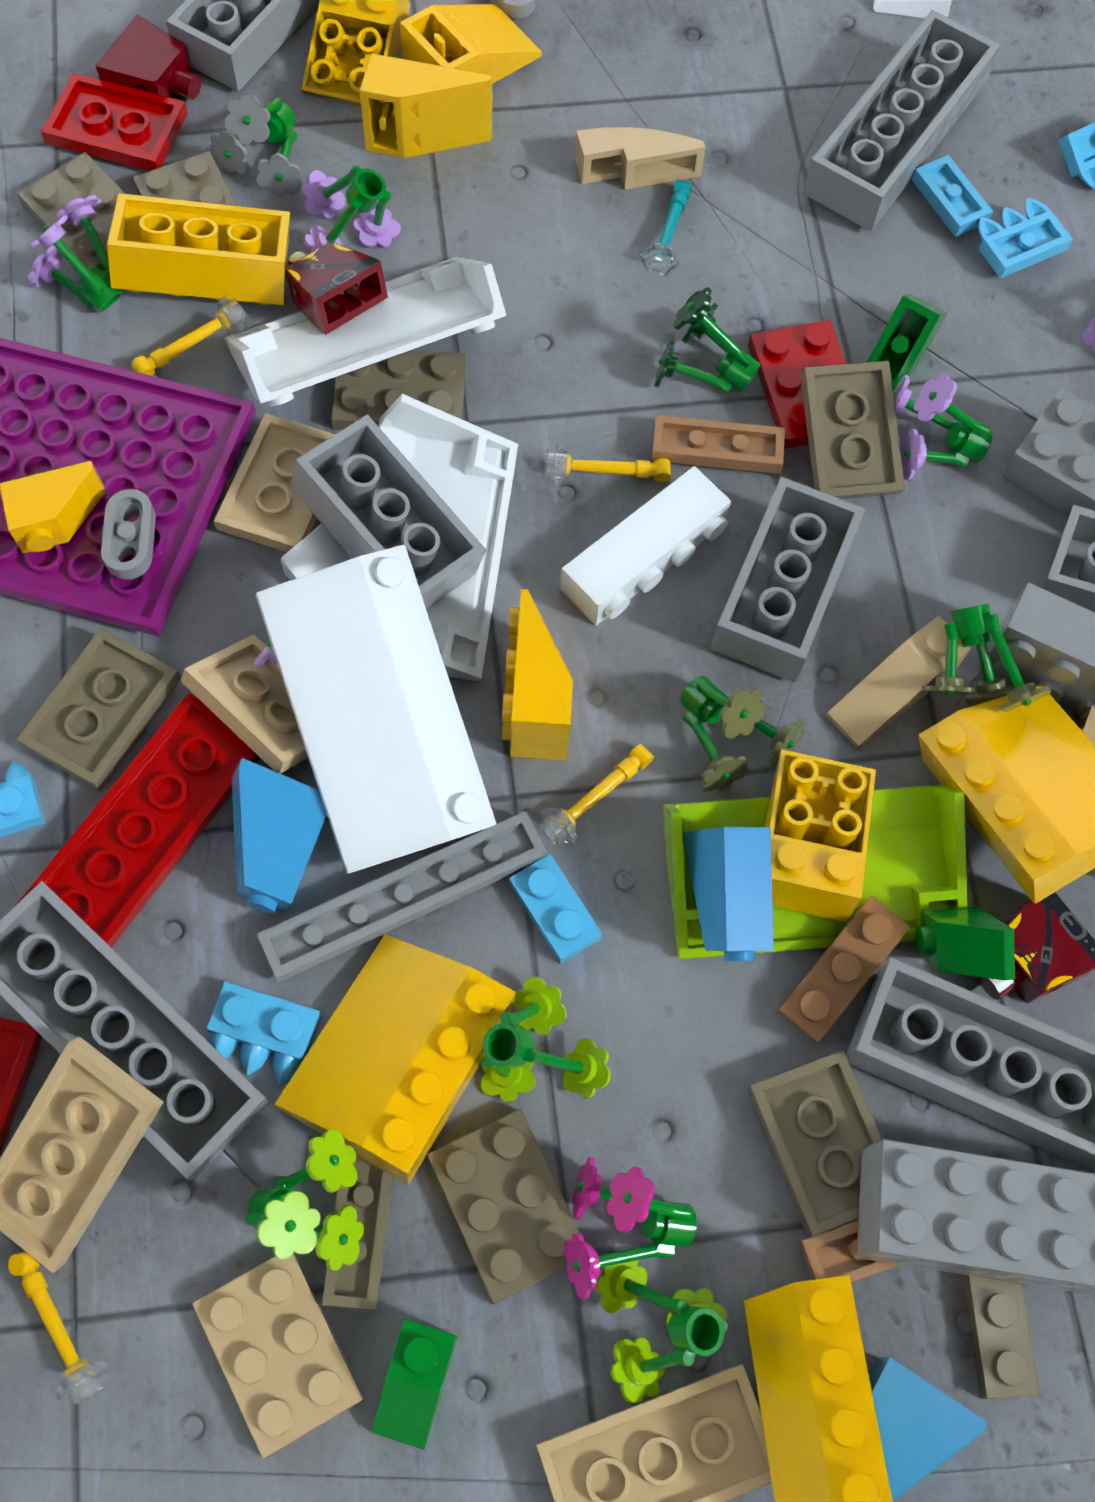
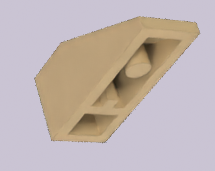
(894, 684)

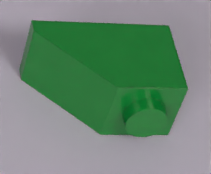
(907, 336)
(966, 943)
(414, 1384)

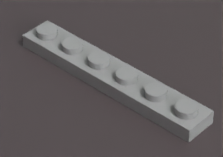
(401, 896)

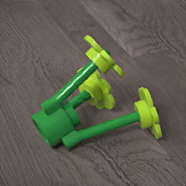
(511, 1047)
(288, 1222)
(693, 1325)

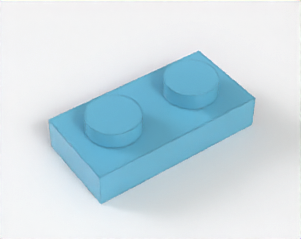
(951, 195)
(555, 908)

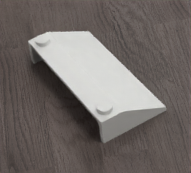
(418, 311)
(475, 479)
(375, 708)

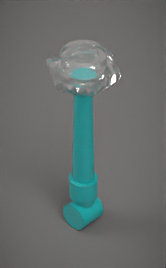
(660, 257)

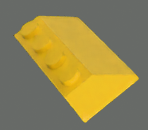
(198, 249)
(816, 1394)

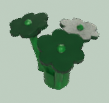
(735, 365)

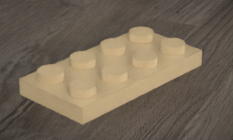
(70, 1152)
(673, 1448)

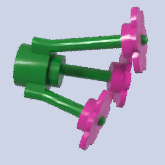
(629, 1202)

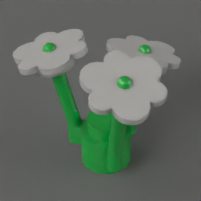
(262, 124)

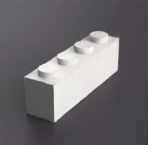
(645, 546)

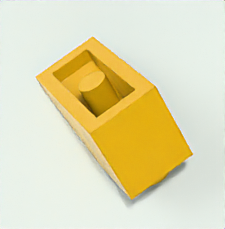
(50, 505)

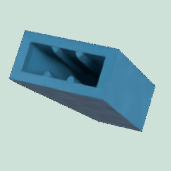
(273, 834)
(732, 889)
(917, 1424)

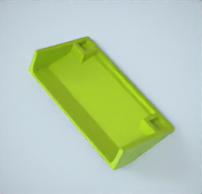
(910, 863)

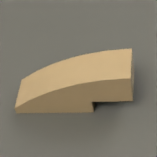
(636, 156)

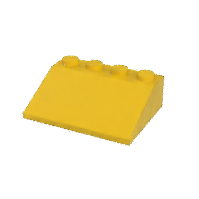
(1023, 787)
(397, 1054)

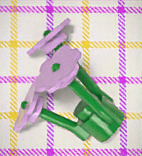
(364, 195)
(95, 284)
(966, 439)

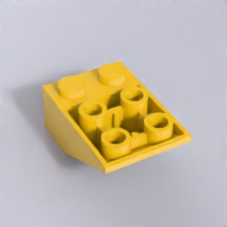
(345, 39)
(467, 39)
(423, 107)
(536, 688)
(819, 834)

